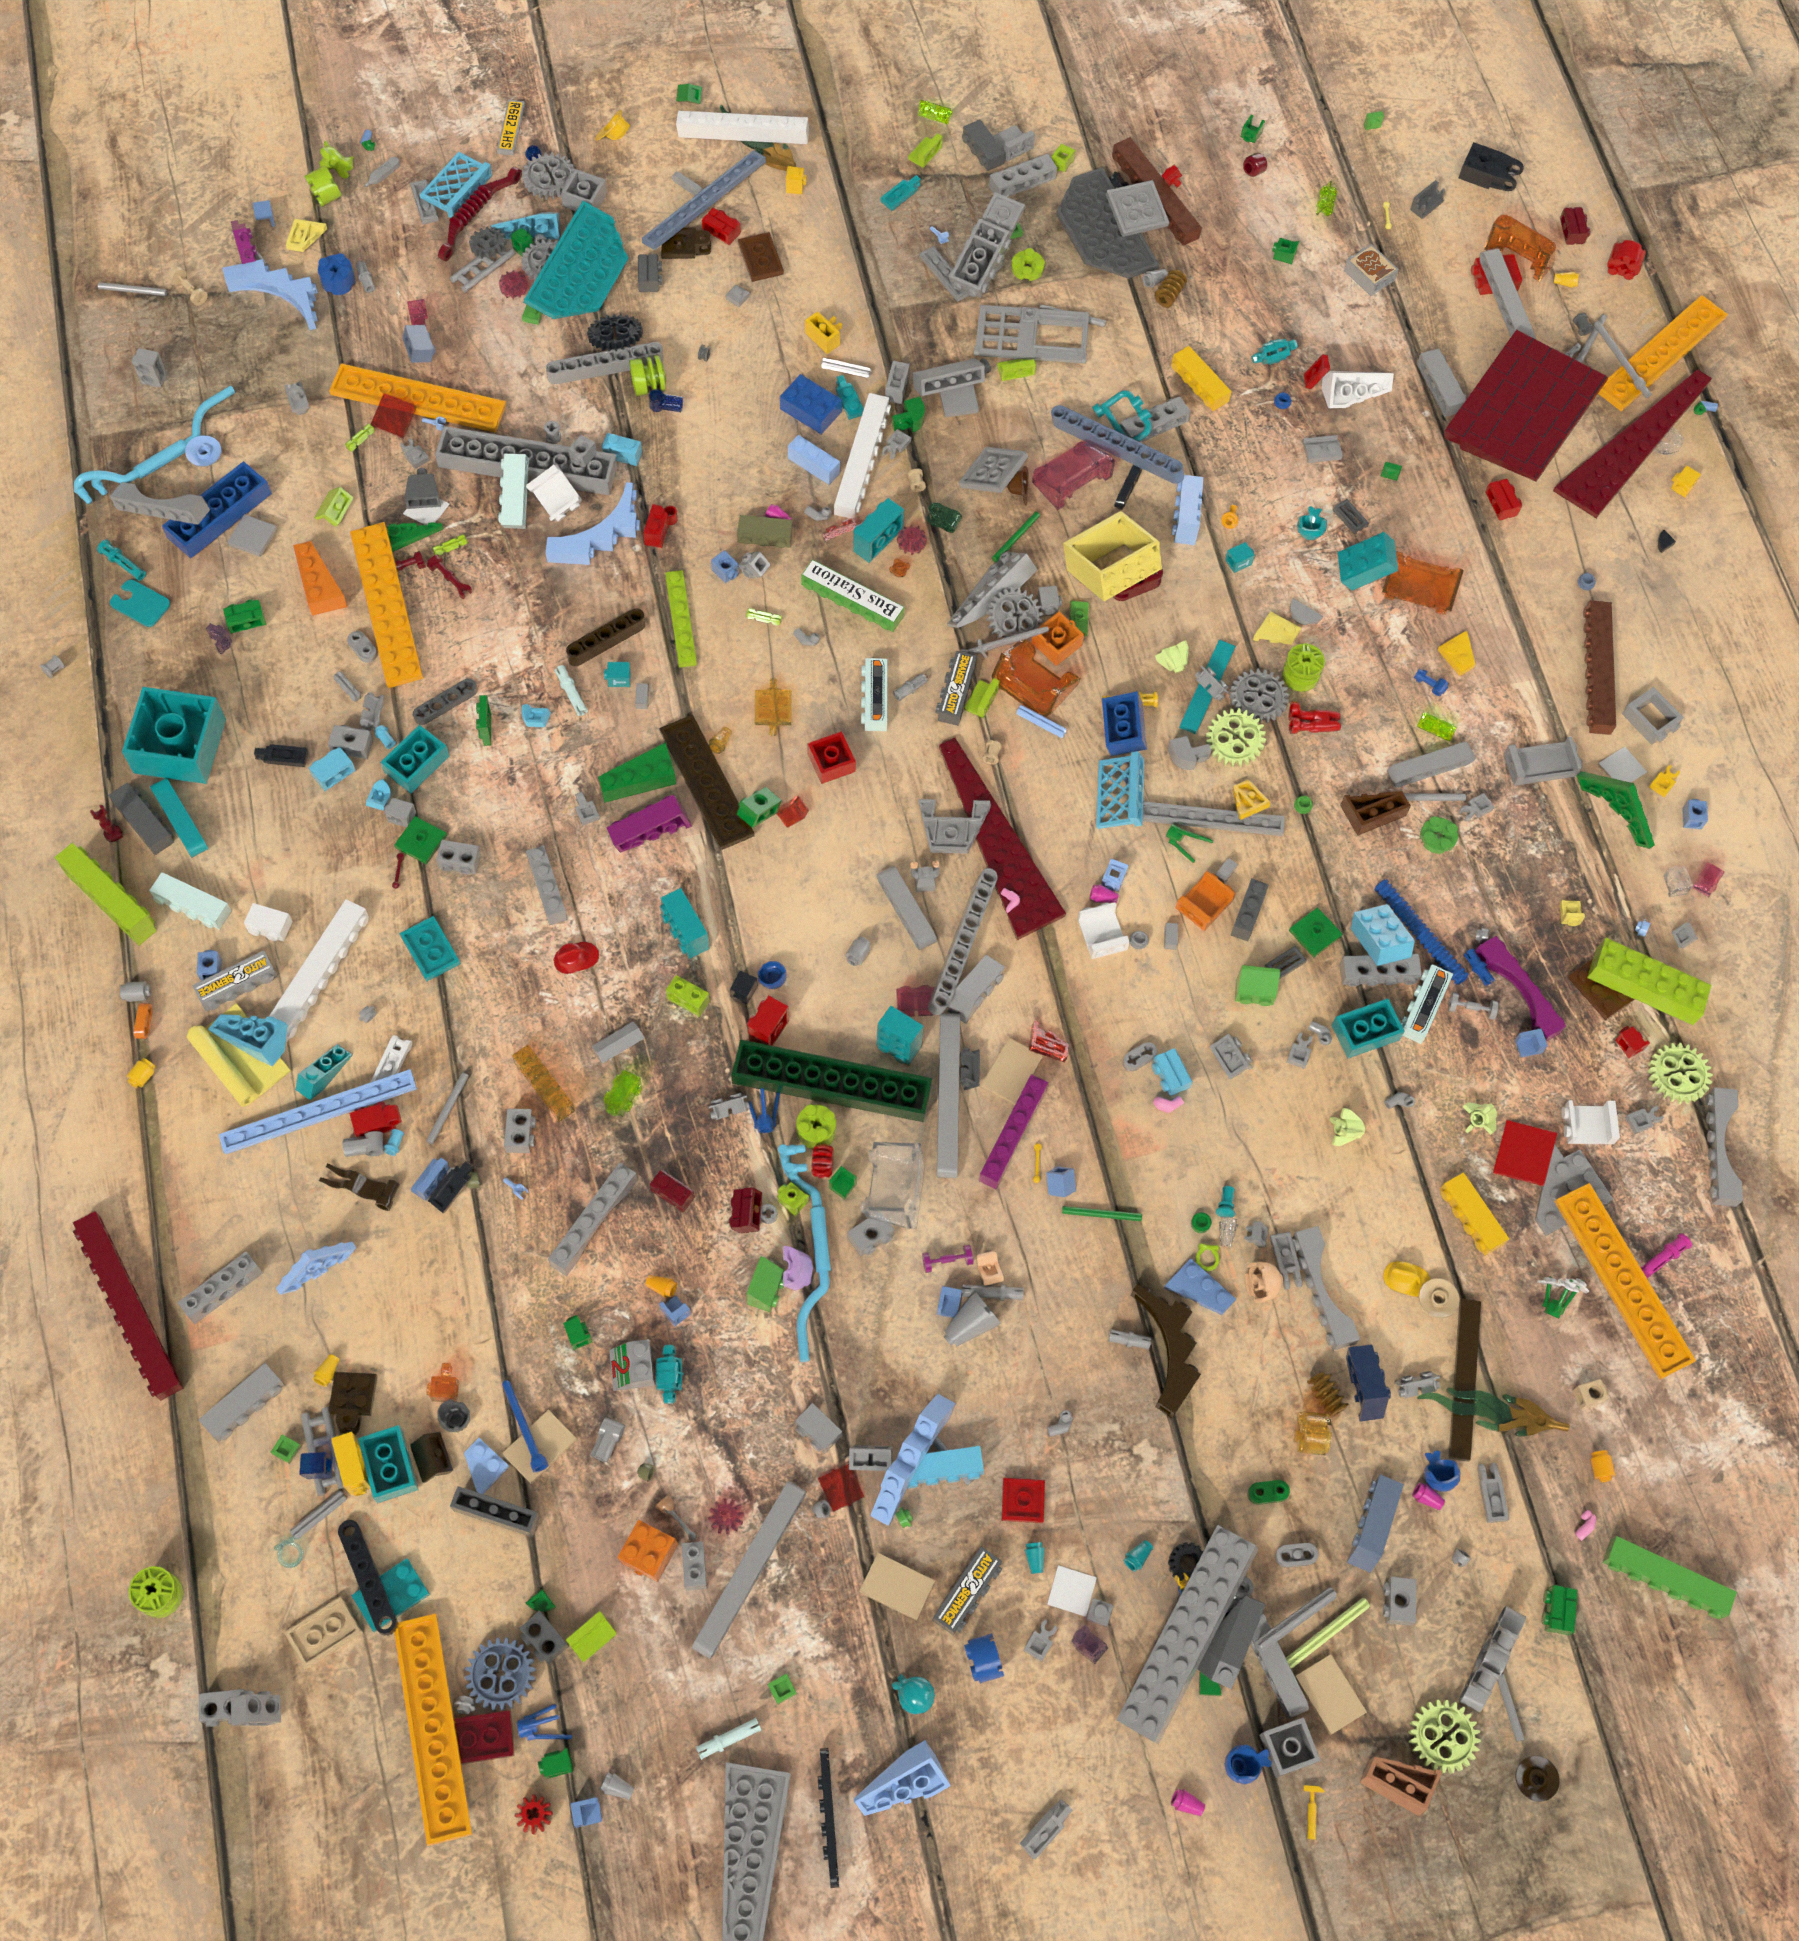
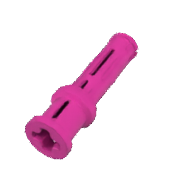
(1670, 1251)

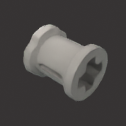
(552, 432)
(52, 666)

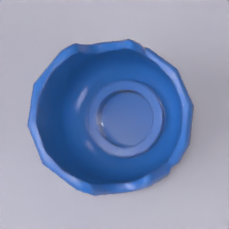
(772, 975)

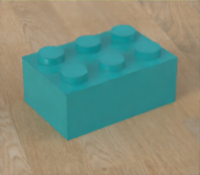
(878, 530)
(1367, 561)
(415, 759)
(684, 923)
(1367, 1028)
(899, 1035)
(388, 1464)

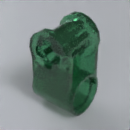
(944, 518)

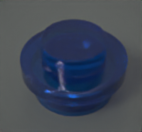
(532, 151)

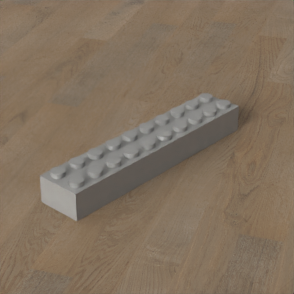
(483, 454)
(1187, 1634)

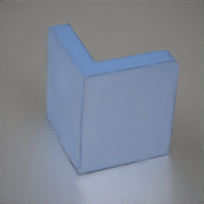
(264, 211)
(1531, 1043)
(1061, 1181)
(949, 1302)
(675, 1310)
(586, 1812)

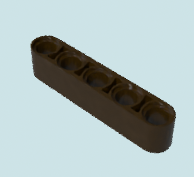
(608, 630)

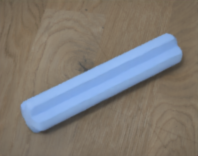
(1041, 721)

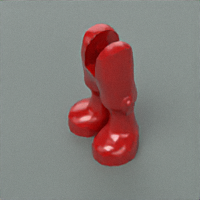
(1319, 720)

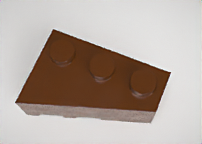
(1374, 811)

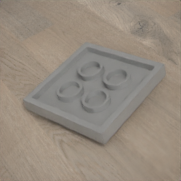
(1137, 208)
(993, 469)

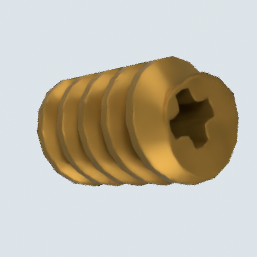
(1170, 288)
(1328, 1393)

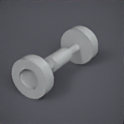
(1492, 1009)

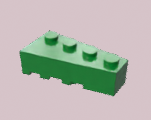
(640, 775)

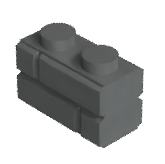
(648, 273)

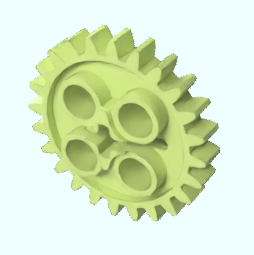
(1246, 725)
(1675, 1058)
(1431, 1720)

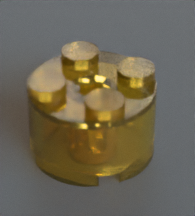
(1313, 1433)

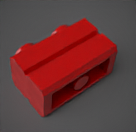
(721, 226)
(1503, 499)

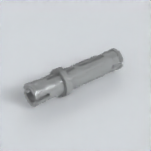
(998, 1292)

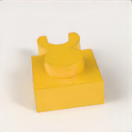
(1664, 782)

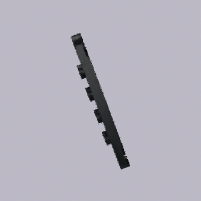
(367, 1577)
(828, 1826)

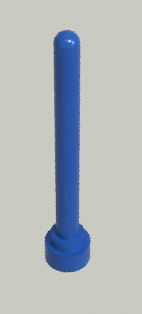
(538, 1461)

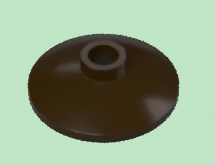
(1546, 1773)

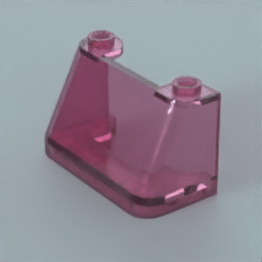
(1071, 471)

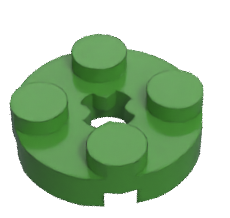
(1442, 826)

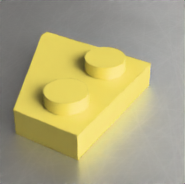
(304, 234)
(1277, 630)

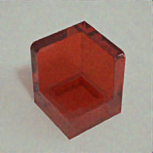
(792, 811)

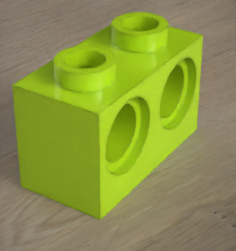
(687, 996)

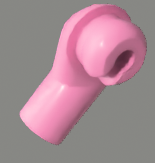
(1167, 1105)
(1588, 1526)

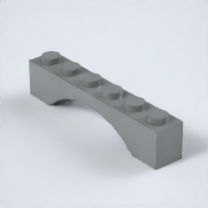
(185, 508)
(1726, 1185)
(575, 1241)
(1339, 1327)

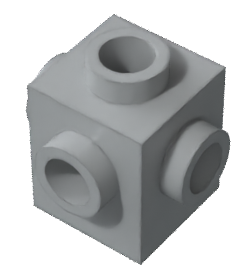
(754, 564)

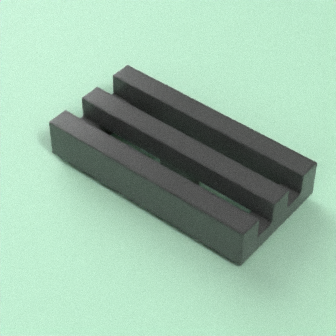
(1348, 517)
(1293, 950)

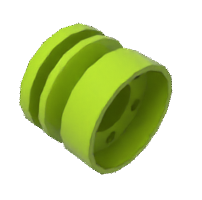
(647, 375)
(1303, 667)
(164, 1600)

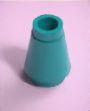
(1138, 1555)
(1035, 1557)

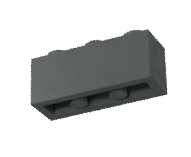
(983, 145)
(1249, 910)

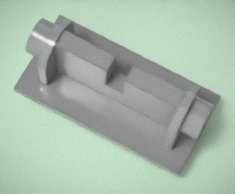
(1208, 677)
(370, 718)
(721, 1107)
(1410, 1384)

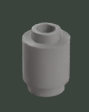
(858, 951)
(135, 991)

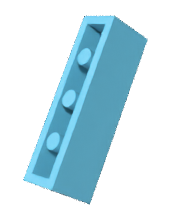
(949, 1466)

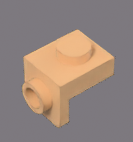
(989, 1268)

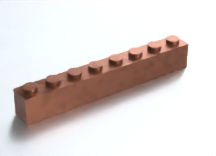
(1140, 170)
(1600, 667)

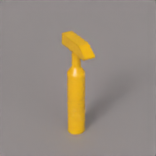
(1312, 1810)

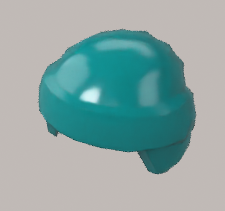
(1311, 525)
(914, 1694)

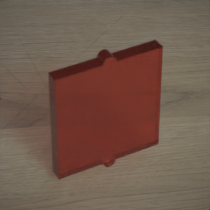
(841, 1488)

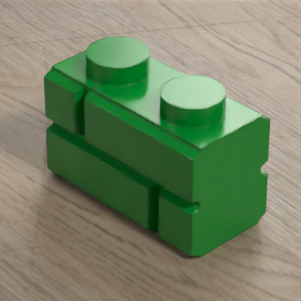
(244, 616)
(1560, 1610)

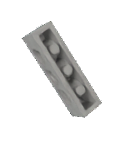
(1023, 176)
(1163, 419)
(1352, 977)
(220, 1288)

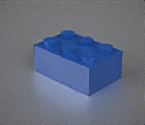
(810, 404)
(1124, 723)

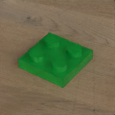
(484, 722)

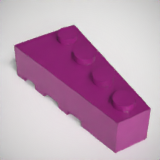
(649, 824)

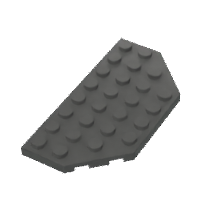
(1095, 232)

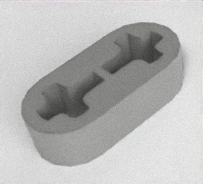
(1137, 1053)

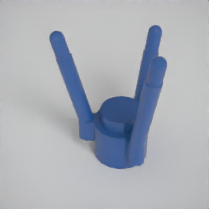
(765, 1122)
(529, 1726)

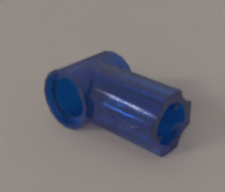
(664, 402)

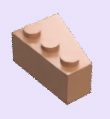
(1401, 1783)

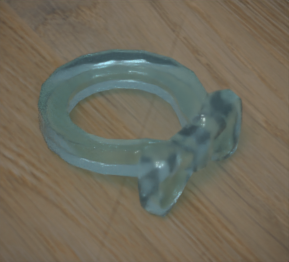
(291, 1542)

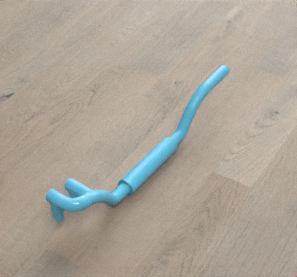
(155, 461)
(820, 1242)

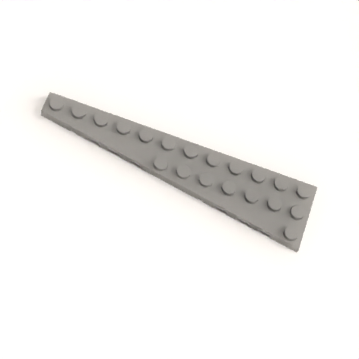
(751, 1843)

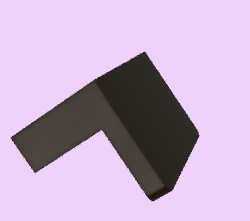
(431, 1456)

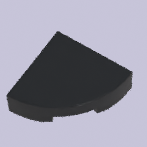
(1665, 541)

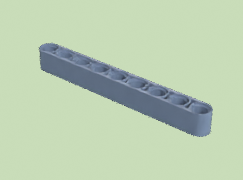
(1118, 444)

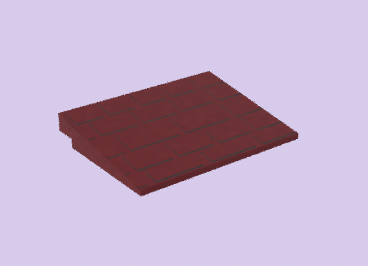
(1525, 406)

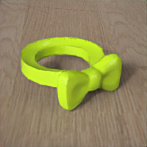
(1213, 1248)

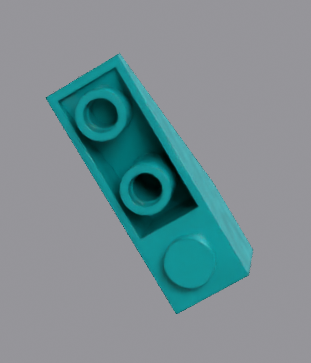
(321, 1072)

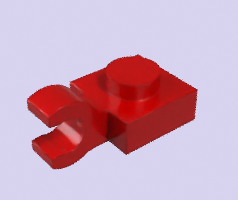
(1172, 176)

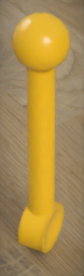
(1037, 1147)

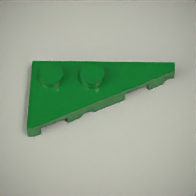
(408, 533)

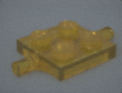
(773, 707)

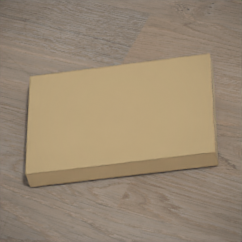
(1011, 1071)
(551, 1441)
(897, 1586)
(323, 1632)
(1330, 1694)

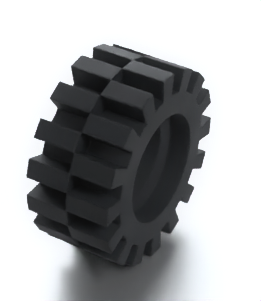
(1177, 1553)

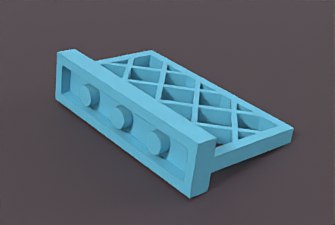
(467, 188)
(1135, 793)

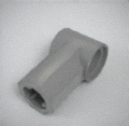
(370, 1144)
(609, 1434)

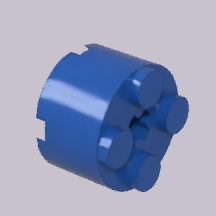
(336, 274)
(985, 1658)

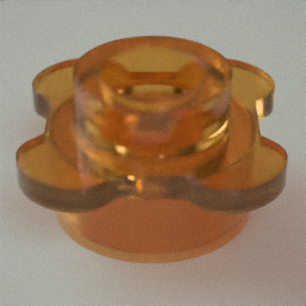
(899, 572)

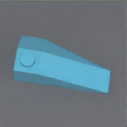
(542, 223)
(255, 1036)

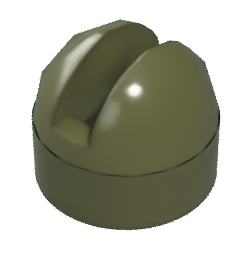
(474, 1182)
(646, 1471)

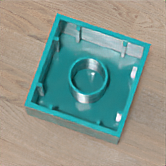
(174, 735)

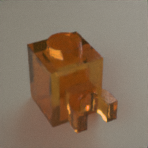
(443, 1387)

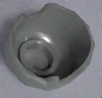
(453, 1416)

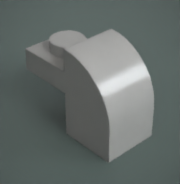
(1184, 755)

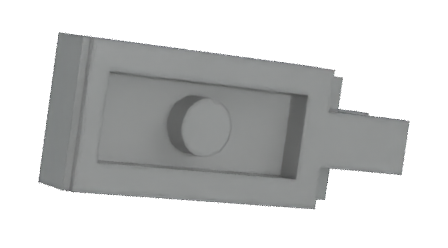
(1046, 1829)

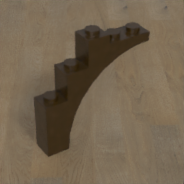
(1170, 1322)

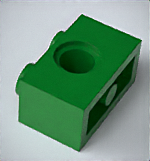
(759, 807)

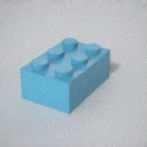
(1382, 934)

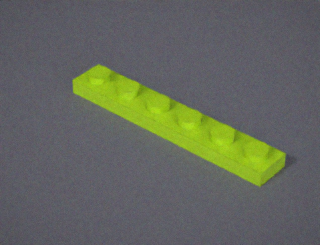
(680, 619)

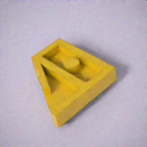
(1249, 799)

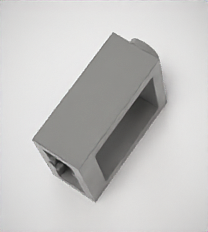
(1650, 733)

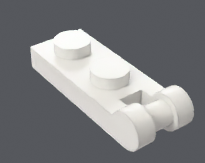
(392, 1059)

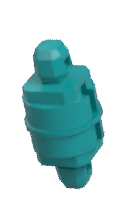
(1275, 355)
(669, 1374)

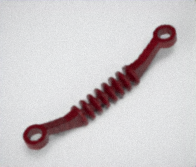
(473, 206)

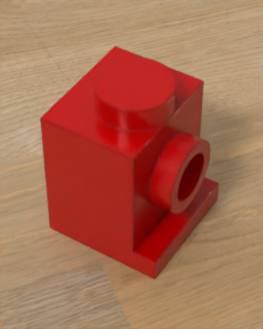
(1631, 1041)

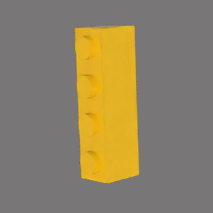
(1201, 378)
(1474, 1214)

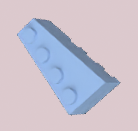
(1188, 511)

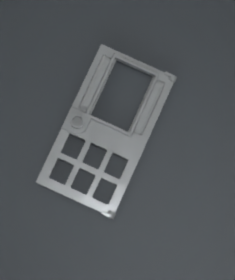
(1026, 338)

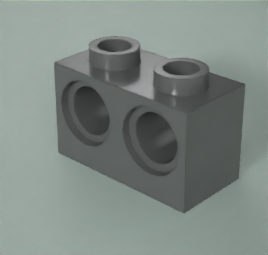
(547, 1634)

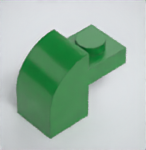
(912, 417)

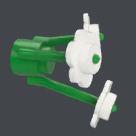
(1556, 1308)

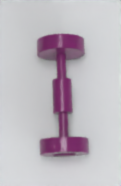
(947, 1258)

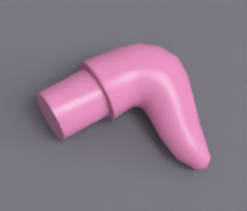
(1013, 897)

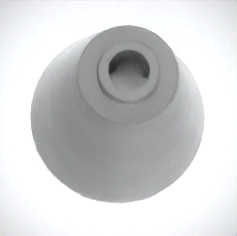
(970, 1321)

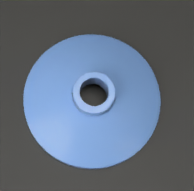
(201, 445)

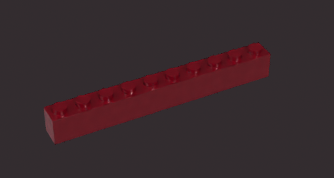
(127, 1306)

